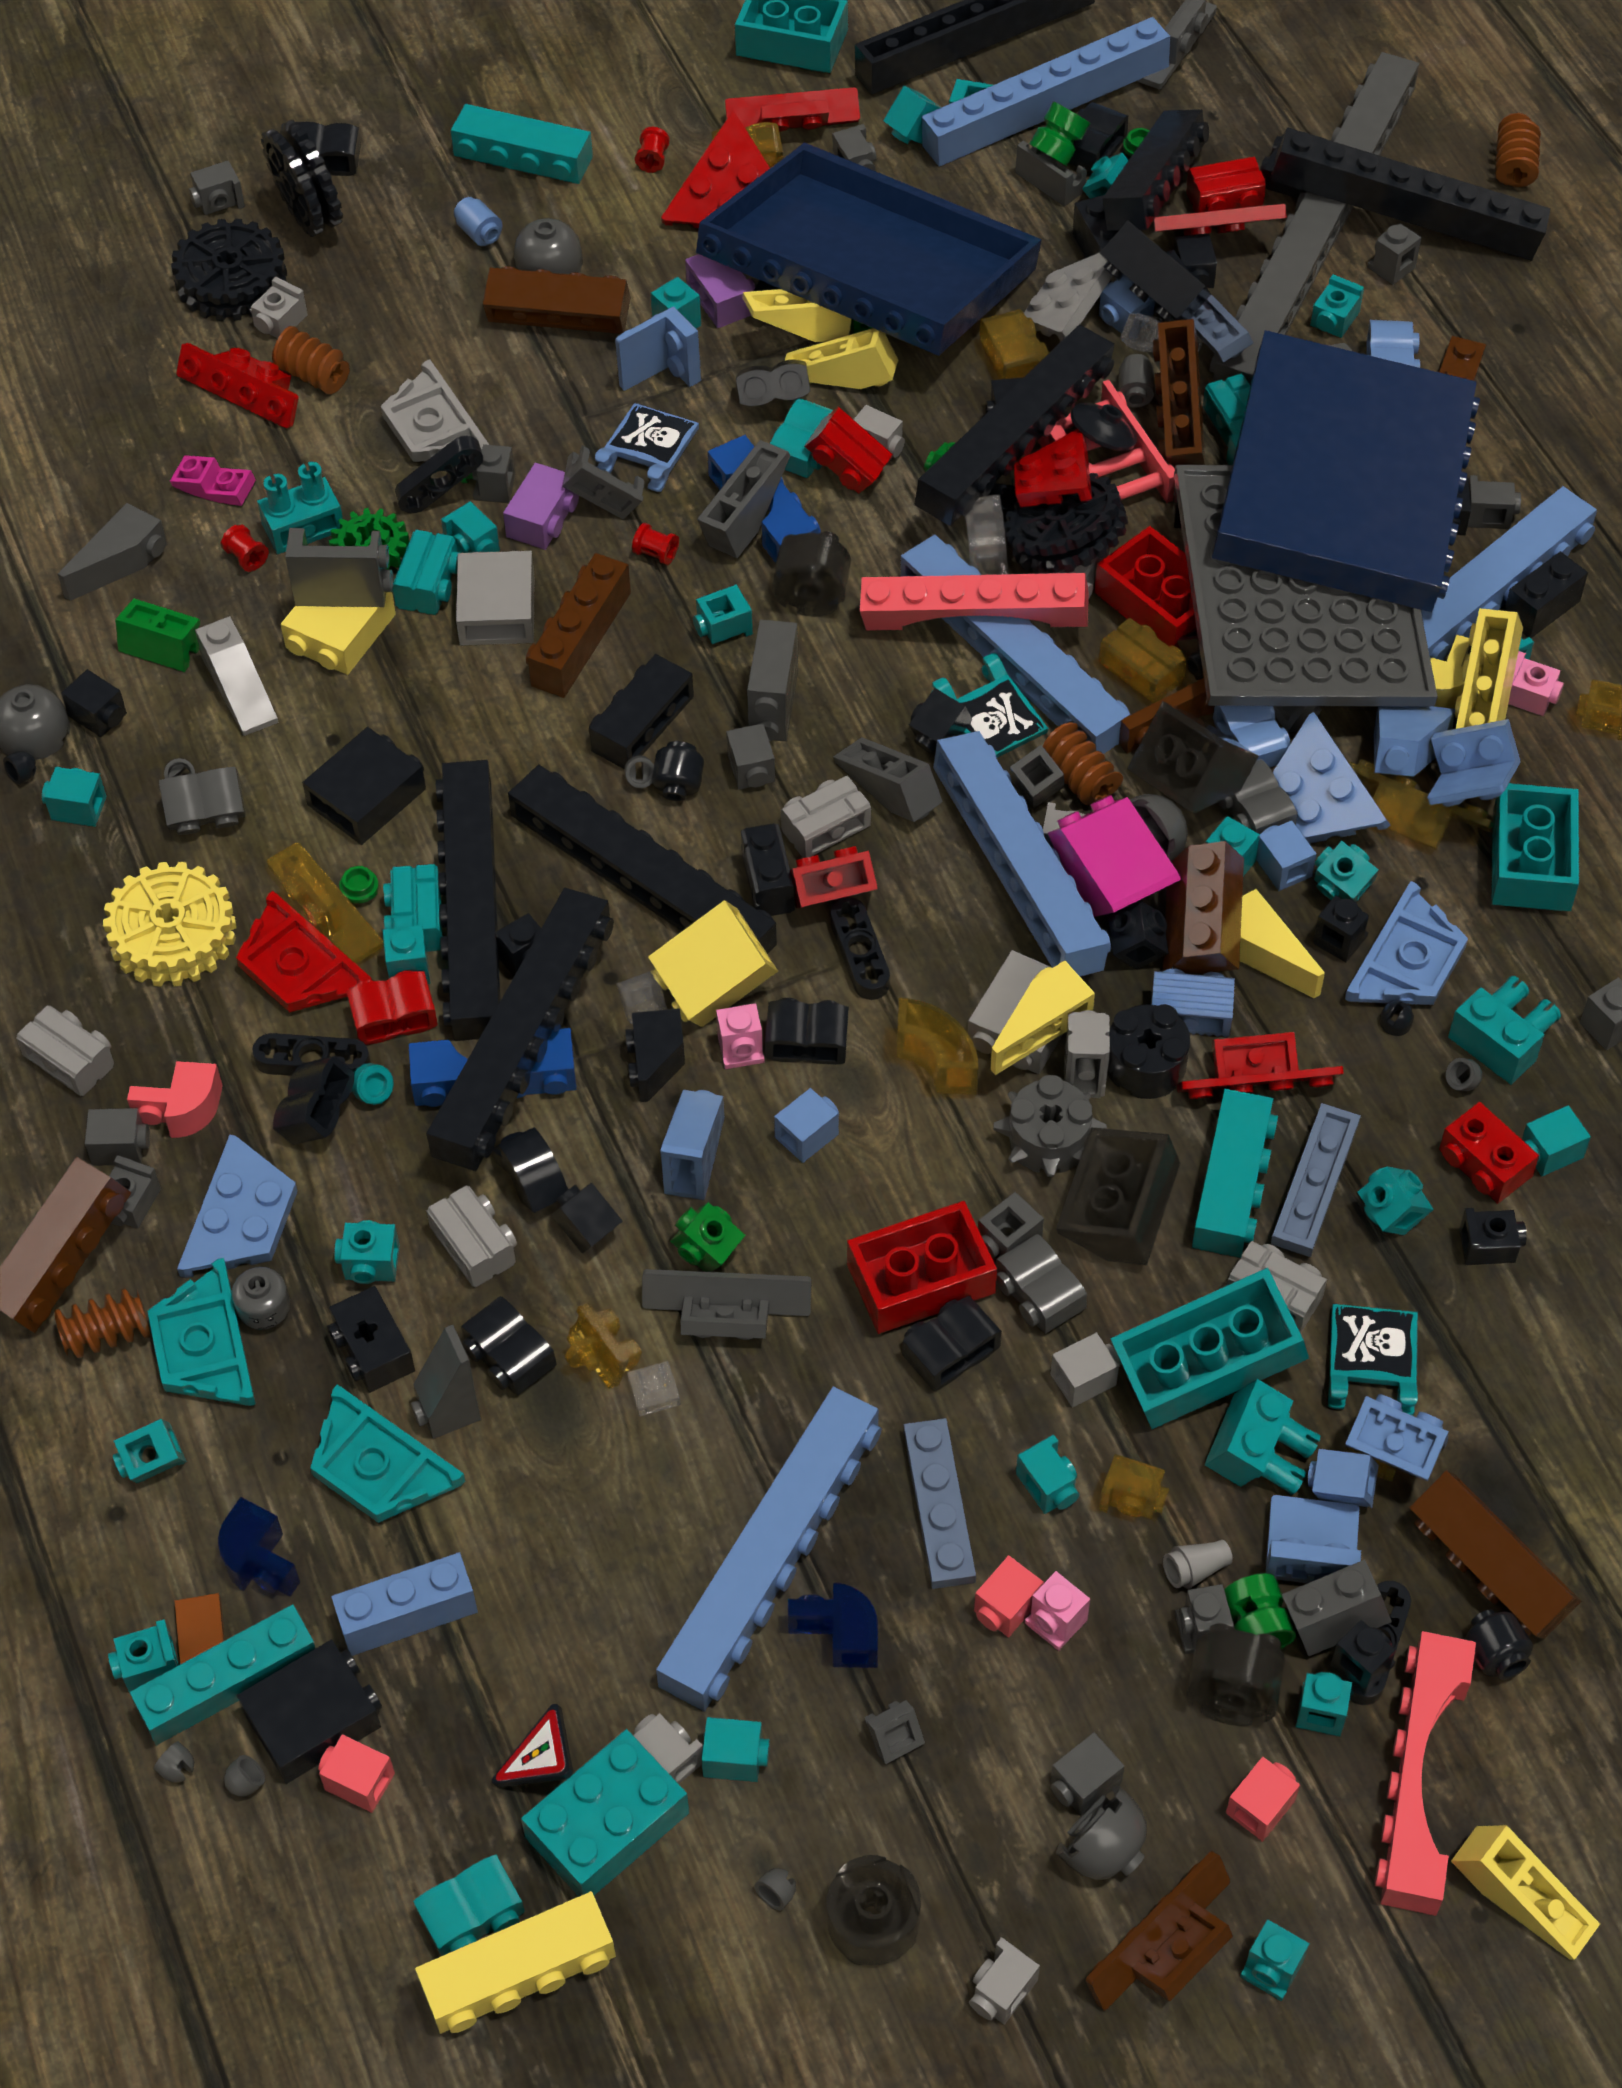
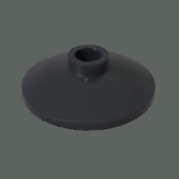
(1104, 426)

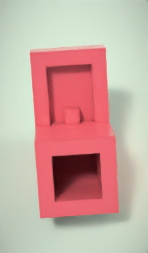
(186, 1105)

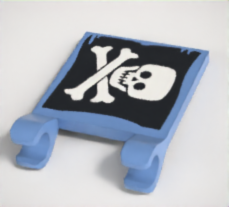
(648, 439)

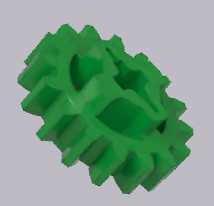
(359, 529)

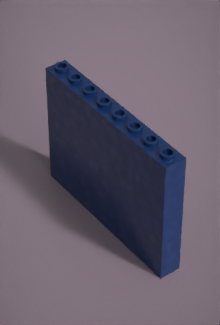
(869, 247)
(1348, 472)

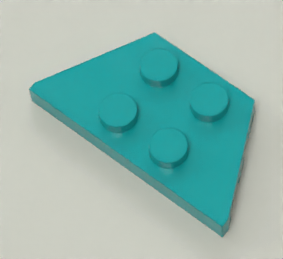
(201, 1340)
(376, 1461)

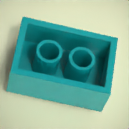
(792, 32)
(1535, 847)
(605, 1815)

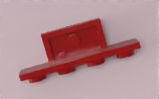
(798, 109)
(241, 380)
(1257, 1061)

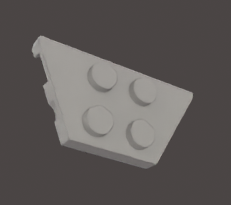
(1068, 296)
(427, 415)

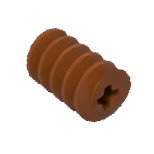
(1517, 150)
(310, 360)
(1082, 765)
(102, 1323)

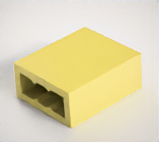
(335, 634)
(712, 964)

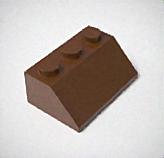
(1205, 910)

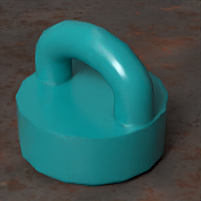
(372, 1083)

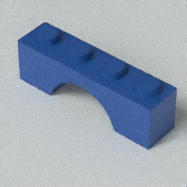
(785, 508)
(438, 1065)

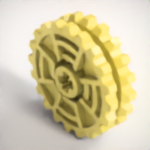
(169, 924)

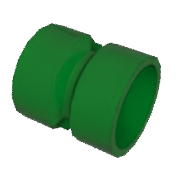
(1059, 134)
(1256, 1607)

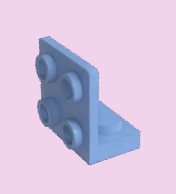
(656, 345)
(1474, 762)
(1398, 1437)
(1310, 1538)

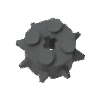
(1048, 1125)

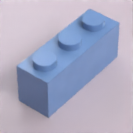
(405, 1604)

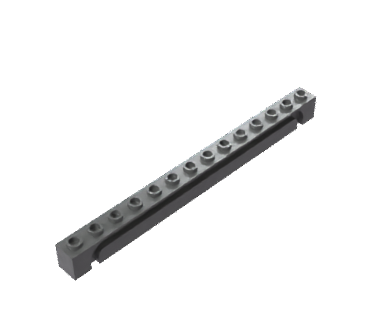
(1318, 219)

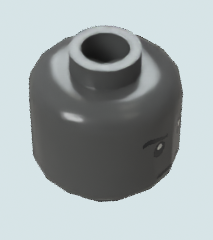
(261, 1298)

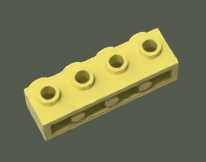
(1490, 668)
(516, 1963)

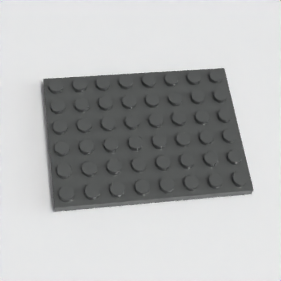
(1289, 638)

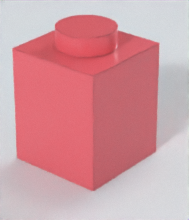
(1006, 1597)
(355, 1772)
(1263, 1798)

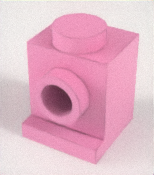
(1534, 686)
(740, 1036)
(1058, 1610)

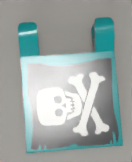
(998, 709)
(1373, 1349)

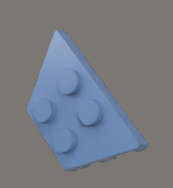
(1325, 787)
(1410, 955)
(240, 1212)

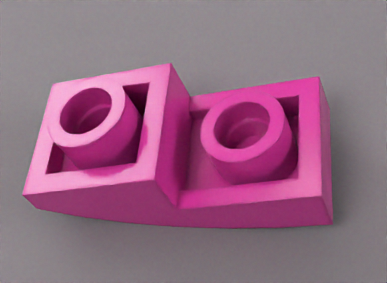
(208, 481)

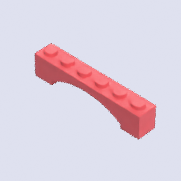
(904, 600)
(1414, 1869)

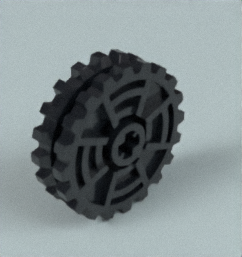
(302, 178)
(226, 268)
(1067, 532)

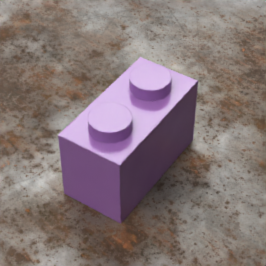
(719, 289)
(539, 507)

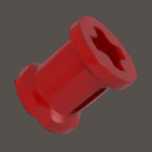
(653, 144)
(239, 542)
(655, 544)

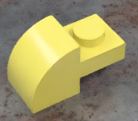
(1449, 674)

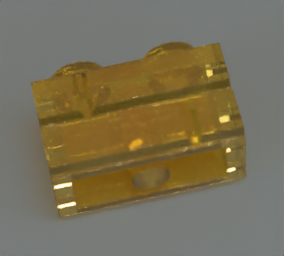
(1142, 660)

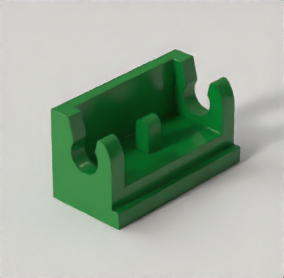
(157, 634)

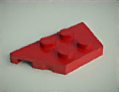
(721, 173)
(1225, 220)
(1054, 472)
(295, 959)

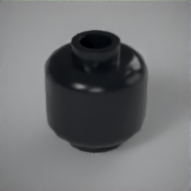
(678, 770)
(1500, 1644)

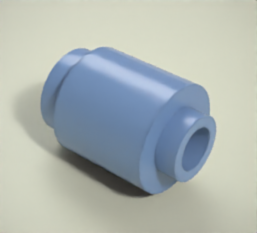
(478, 221)

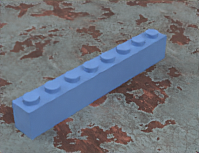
(1028, 96)
(1485, 581)
(1029, 656)
(1020, 854)
(768, 1549)

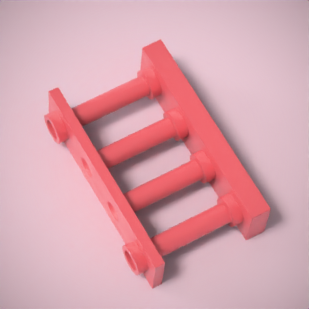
(1159, 473)

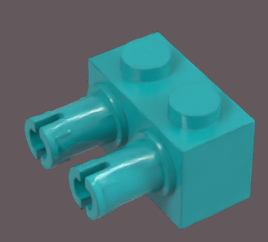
(304, 506)
(1497, 1034)
(1249, 1435)

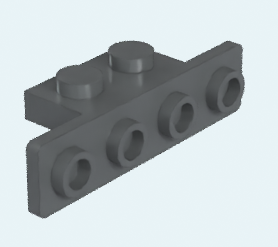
(1183, 31)
(726, 1301)

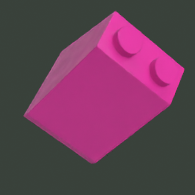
(1112, 855)

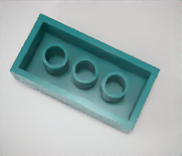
(1210, 1348)

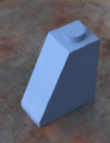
(1405, 735)
(692, 1144)

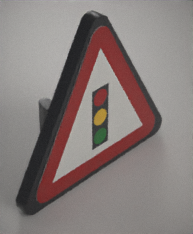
(540, 1755)

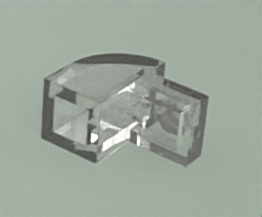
(987, 536)

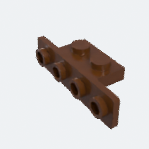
(1169, 1941)

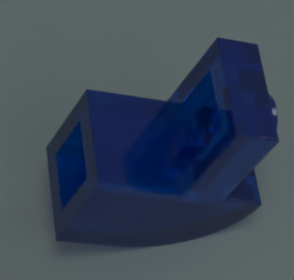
(247, 1547)
(847, 1617)

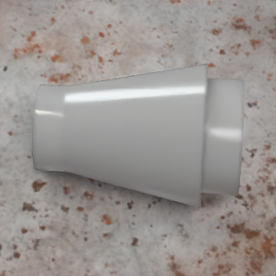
(1194, 1563)

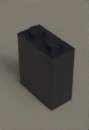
(365, 785)
(309, 1708)

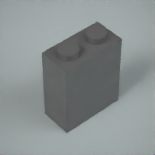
(773, 677)

